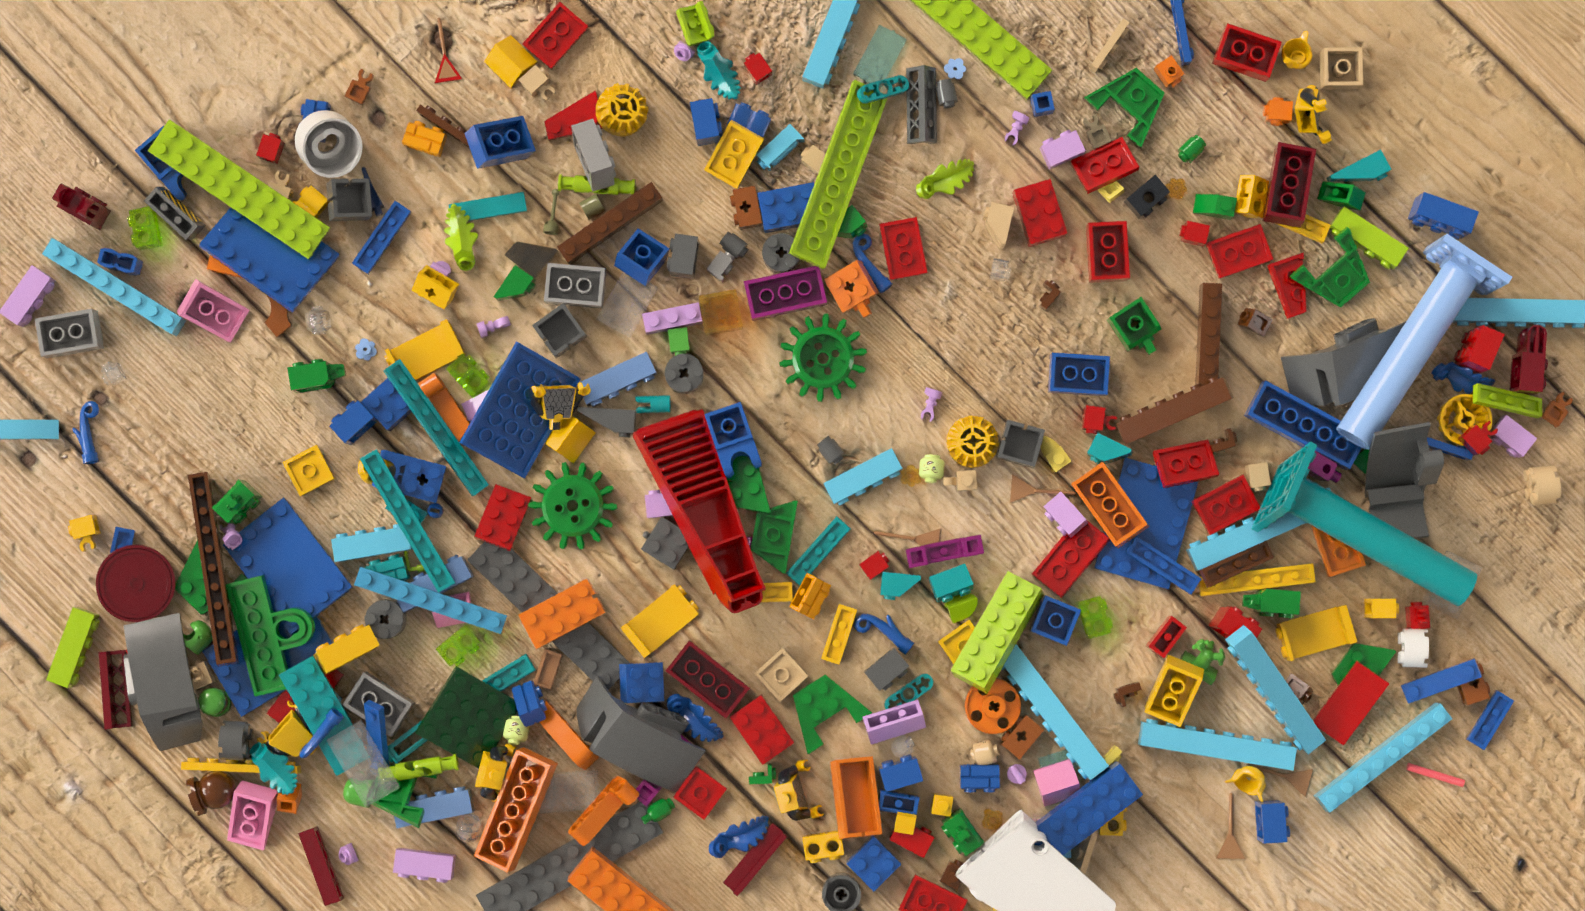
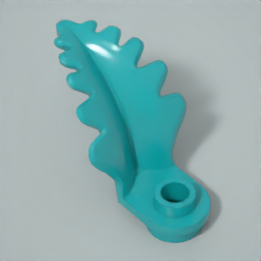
(718, 70)
(274, 768)

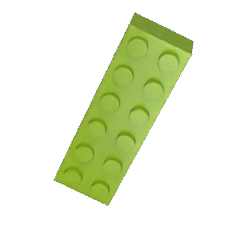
(997, 632)

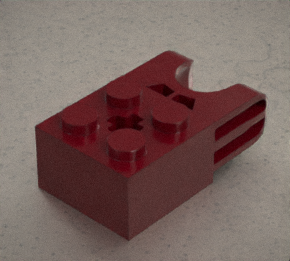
(81, 205)
(1529, 361)

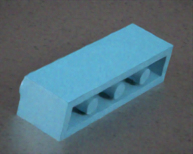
(862, 476)
(369, 544)

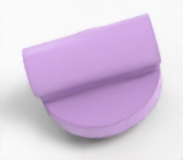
(683, 51)
(442, 267)
(1016, 773)
(347, 854)

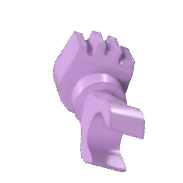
(1017, 126)
(491, 326)
(931, 402)
(232, 537)

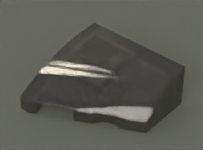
(530, 257)

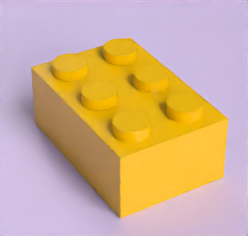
(346, 648)
(1174, 690)

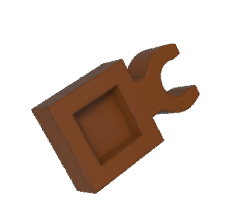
(358, 90)
(1556, 411)

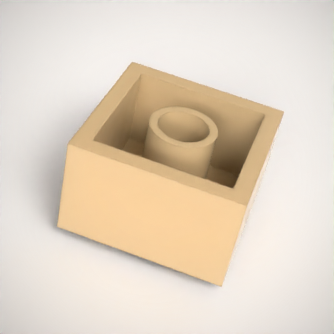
(1341, 68)

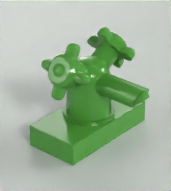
(1205, 658)

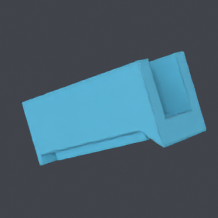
(779, 147)

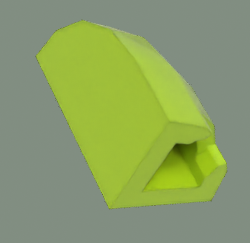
(961, 607)

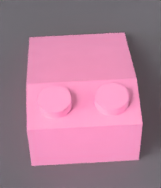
(212, 310)
(252, 814)

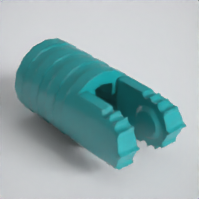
(658, 404)

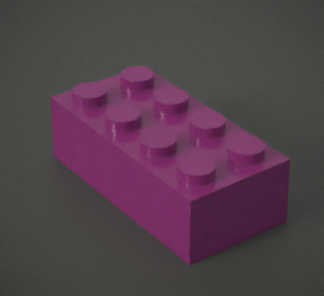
(785, 293)

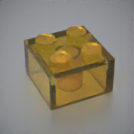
(720, 312)

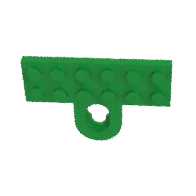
(259, 632)

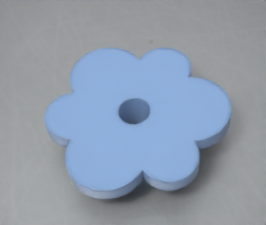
(958, 64)
(370, 352)

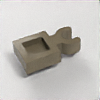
(1097, 134)

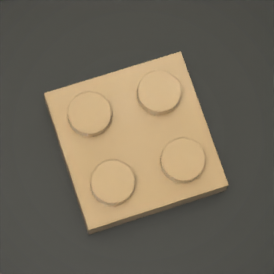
(781, 674)

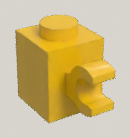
(84, 529)

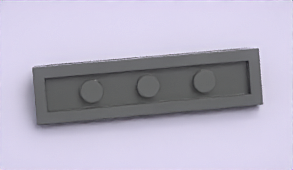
(924, 104)

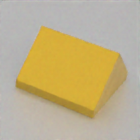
(510, 60)
(570, 439)

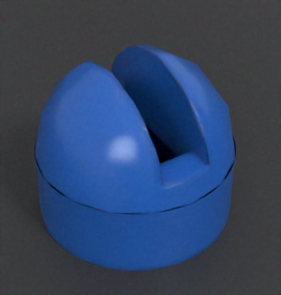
(435, 506)

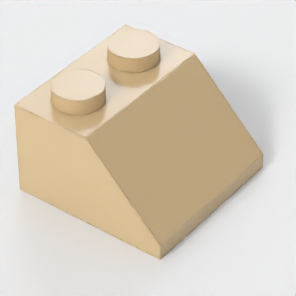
(998, 222)

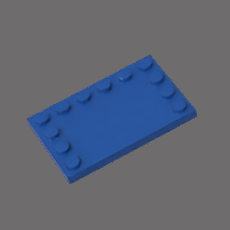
(266, 259)
(505, 422)
(1163, 510)
(292, 562)
(236, 677)

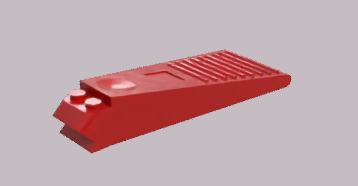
(701, 502)

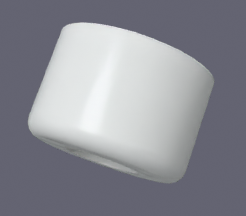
(339, 159)

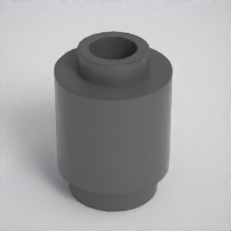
(946, 93)
(734, 245)
(830, 450)

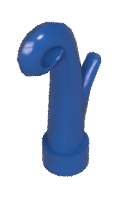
(881, 282)
(85, 439)
(889, 630)
(332, 718)

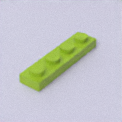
(1507, 400)

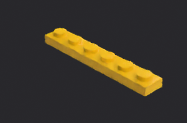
(1262, 579)
(213, 764)

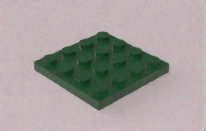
(467, 717)

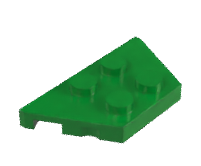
(748, 486)
(774, 534)
(1370, 656)

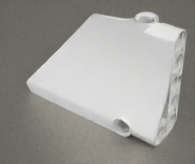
(1021, 876)

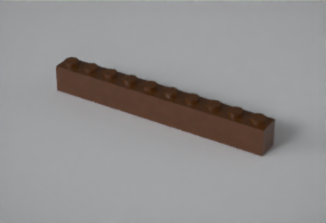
(213, 569)

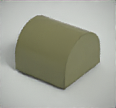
(592, 206)

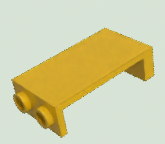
(427, 350)
(660, 620)
(1315, 632)

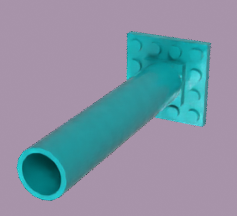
(1360, 530)

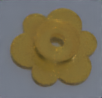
(1179, 183)
(915, 479)

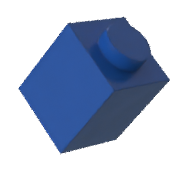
(1042, 104)

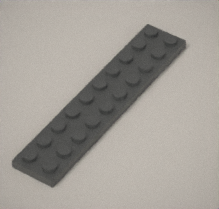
(527, 589)
(551, 872)

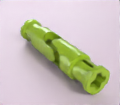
(581, 185)
(432, 766)

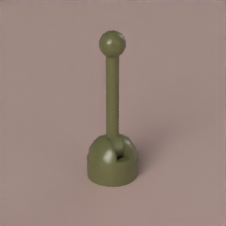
(551, 226)

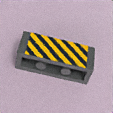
(174, 213)

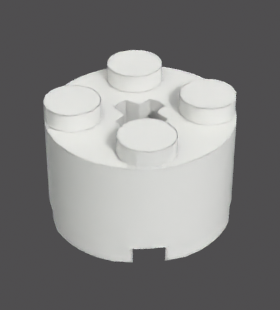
(1413, 648)

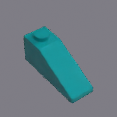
(1367, 169)

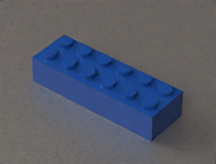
(1301, 423)
(1088, 808)

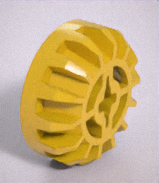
(614, 122)
(1478, 415)
(954, 442)

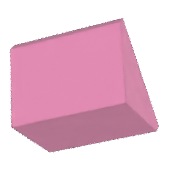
(1056, 782)

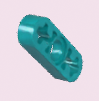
(888, 83)
(909, 685)

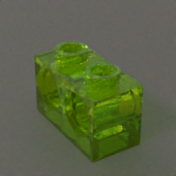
(150, 226)
(465, 378)
(1088, 618)
(456, 642)

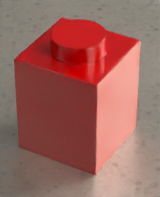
(757, 68)
(270, 148)
(1194, 233)
(874, 564)

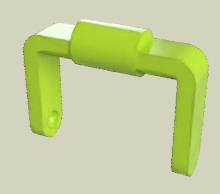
(419, 568)

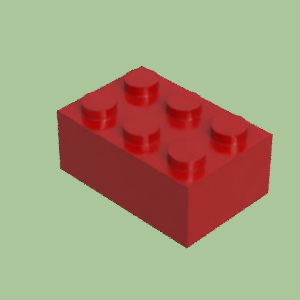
(1246, 52)
(1039, 212)
(1107, 251)
(1479, 349)
(1230, 619)
(761, 729)

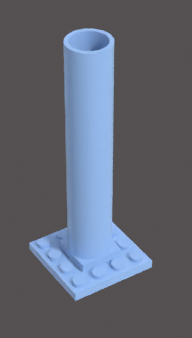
(1458, 277)

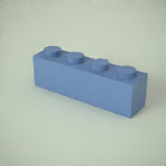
(619, 377)
(457, 568)
(442, 805)

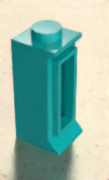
(393, 756)

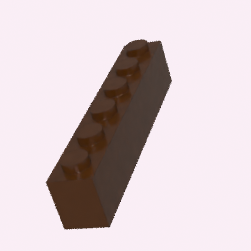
(610, 223)
(1208, 332)
(1174, 410)

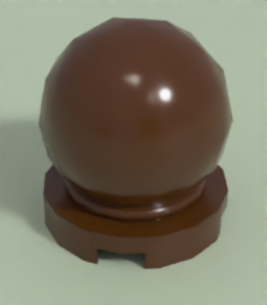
(212, 791)

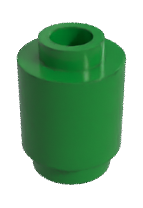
(1191, 149)

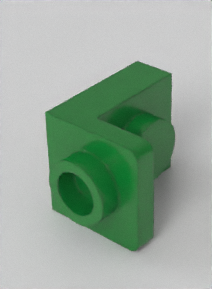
(760, 778)

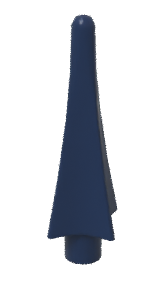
(376, 203)

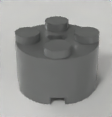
(772, 246)
(686, 384)
(396, 619)
(234, 740)
(834, 884)

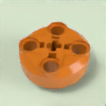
(989, 718)

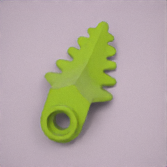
(946, 179)
(461, 237)

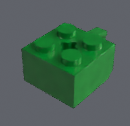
(1146, 326)
(314, 376)
(237, 502)
(1273, 601)
(962, 831)

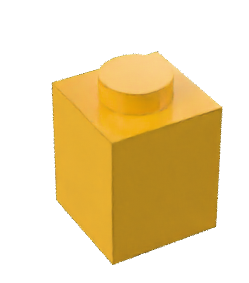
(941, 804)

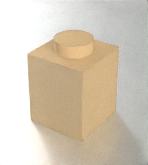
(812, 158)
(1258, 476)

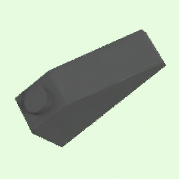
(616, 420)

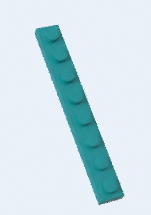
(435, 427)
(407, 520)

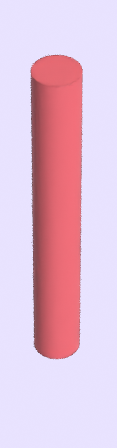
(1436, 775)

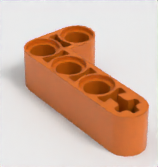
(445, 404)
(567, 738)
(602, 809)

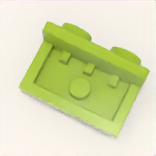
(695, 24)

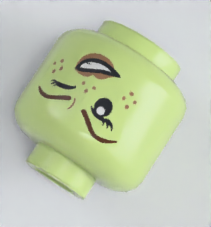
(931, 468)
(515, 731)

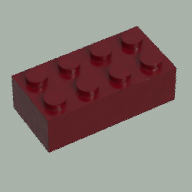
(1289, 184)
(707, 679)

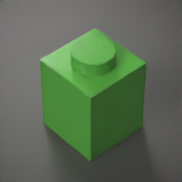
(679, 340)

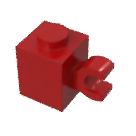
(1094, 418)
(1477, 439)
(1417, 616)

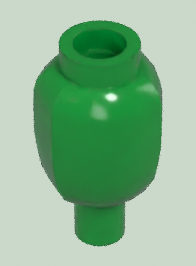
(658, 810)

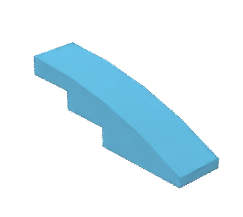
(29, 429)

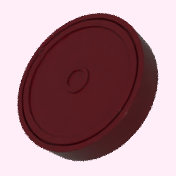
(135, 583)

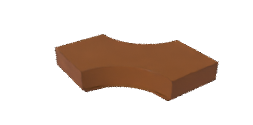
(278, 320)

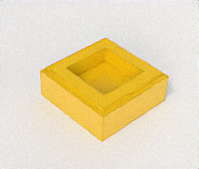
(905, 823)

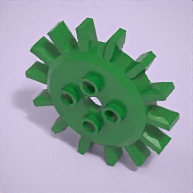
(831, 340)
(588, 516)

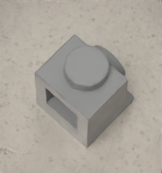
(721, 265)

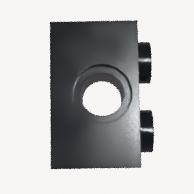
(1153, 187)

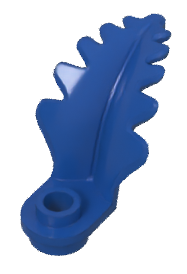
(1460, 377)
(698, 723)
(739, 837)

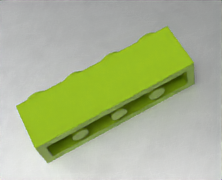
(1370, 238)
(72, 647)

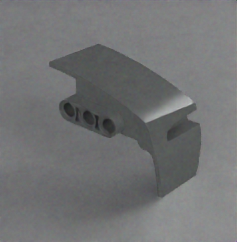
(1341, 369)
(1398, 475)
(162, 681)
(639, 739)

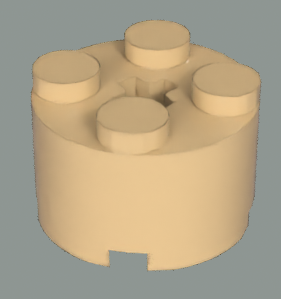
(1542, 485)

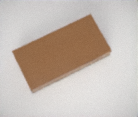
(548, 669)

